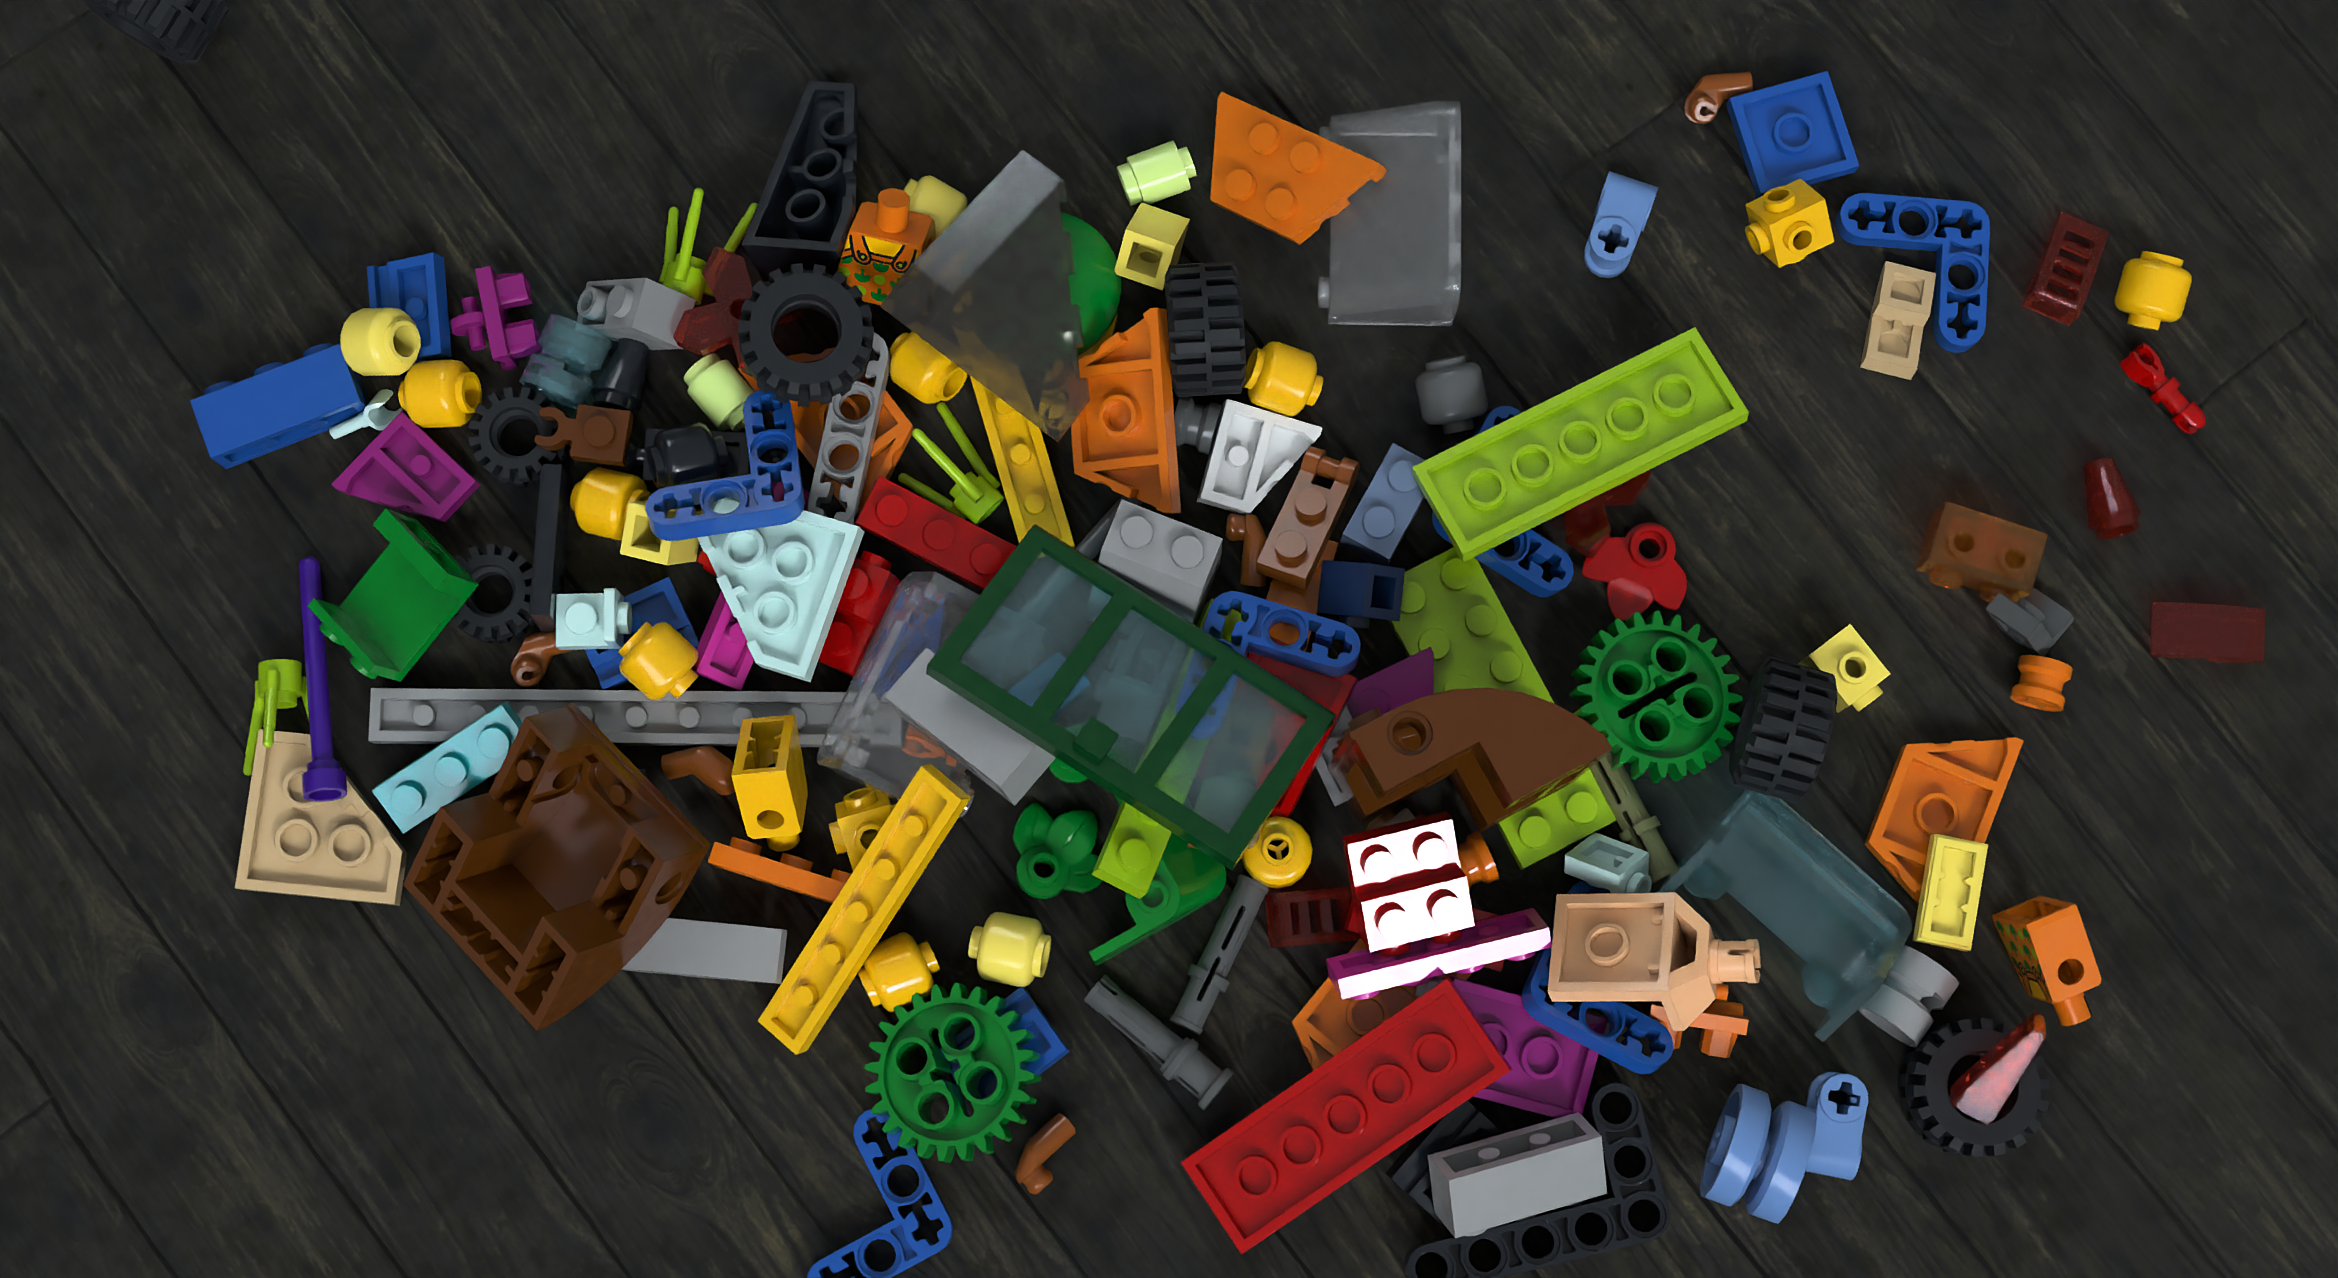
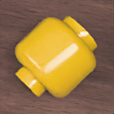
(2153, 290)
(924, 370)
(1282, 378)
(440, 393)
(603, 499)
(658, 661)
(1279, 872)
(898, 971)

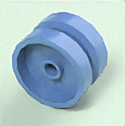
(1758, 1153)

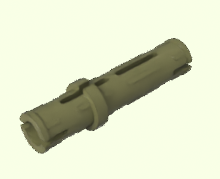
(1632, 816)

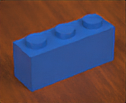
(278, 405)

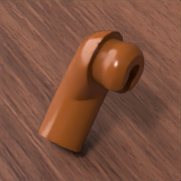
(1711, 92)
(1250, 531)
(534, 658)
(703, 762)
(1038, 1149)

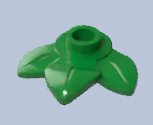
(1062, 845)

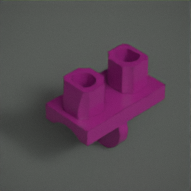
(497, 295)

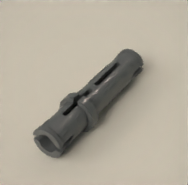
(1193, 1013)

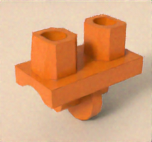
(1719, 1024)

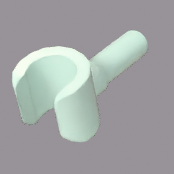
(373, 415)

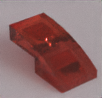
(2208, 632)

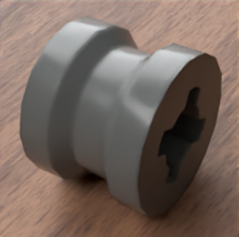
(1196, 423)

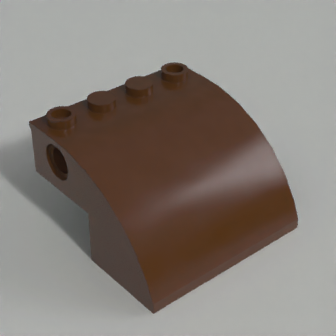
(1491, 742)
(556, 866)

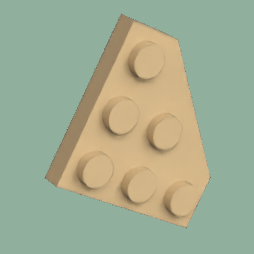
(312, 846)

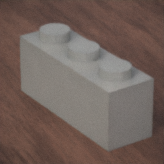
(967, 733)
(1517, 1175)

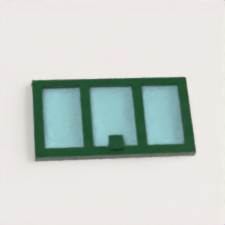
(1131, 695)

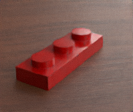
(933, 534)

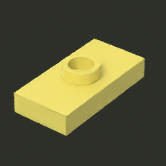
(1950, 892)

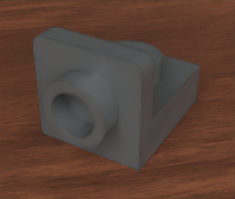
(2031, 621)

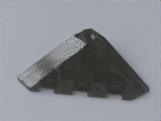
(1000, 296)

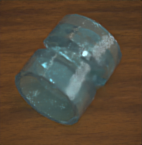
(571, 344)

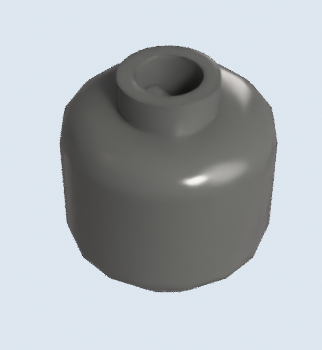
(1451, 393)

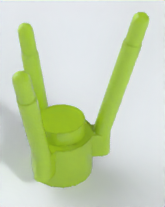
(682, 270)
(973, 495)
(277, 688)

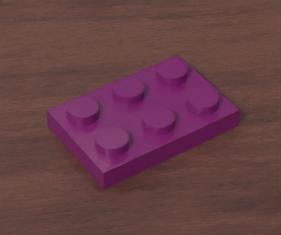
(1548, 1068)

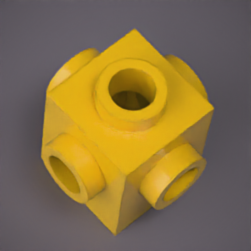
(1788, 223)
(859, 822)

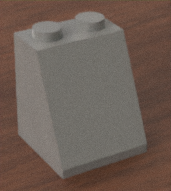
(1162, 558)

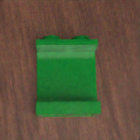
(398, 601)

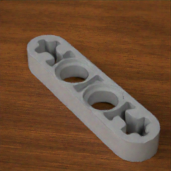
(857, 433)

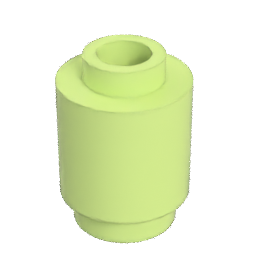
(1156, 173)
(718, 392)

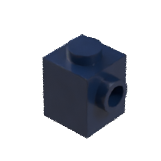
(1360, 592)

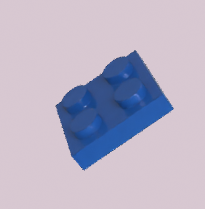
(1792, 133)

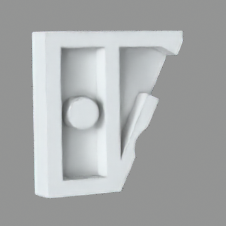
(1251, 455)

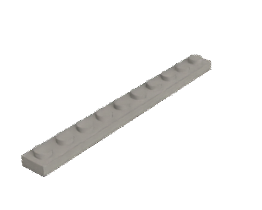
(621, 715)

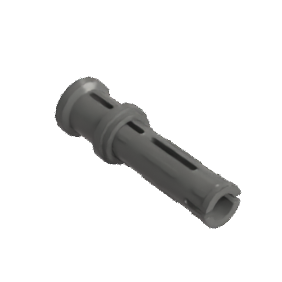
(1177, 1056)

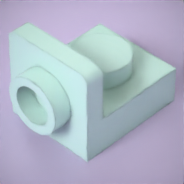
(592, 620)
(1609, 865)

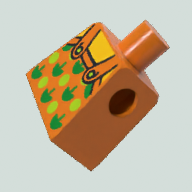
(884, 244)
(2051, 954)

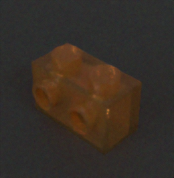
(1981, 553)

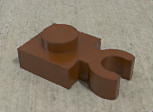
(594, 436)

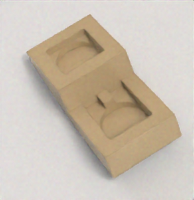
(1898, 320)

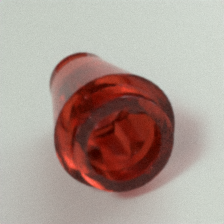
(2109, 501)

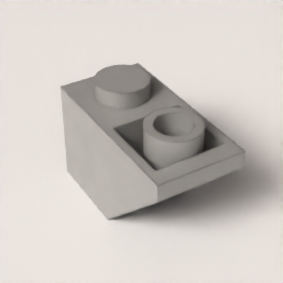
(634, 310)

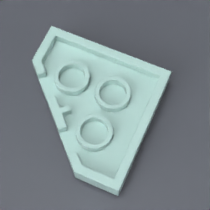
(784, 584)

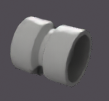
(1908, 996)

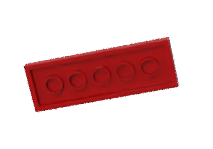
(1346, 1115)

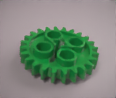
(1681, 739)
(910, 1096)

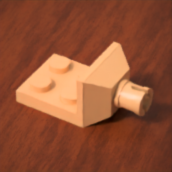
(1643, 952)

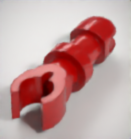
(2146, 369)

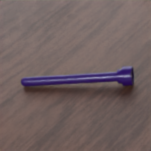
(323, 778)

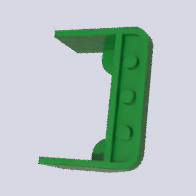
(1180, 886)

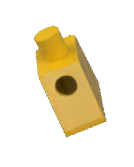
(771, 797)

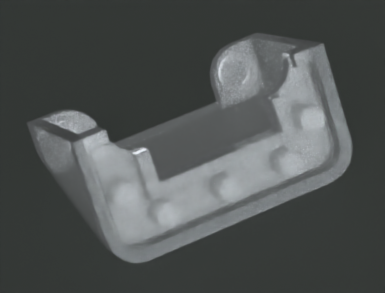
(1399, 237)
(867, 735)

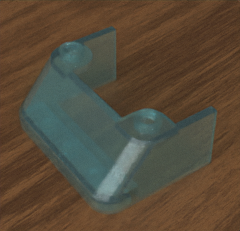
(1804, 895)

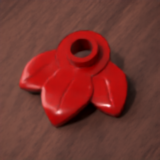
(1636, 579)

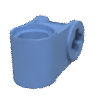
(1618, 220)
(1838, 1126)

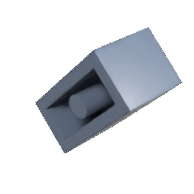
(1385, 509)

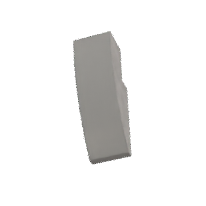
(713, 951)

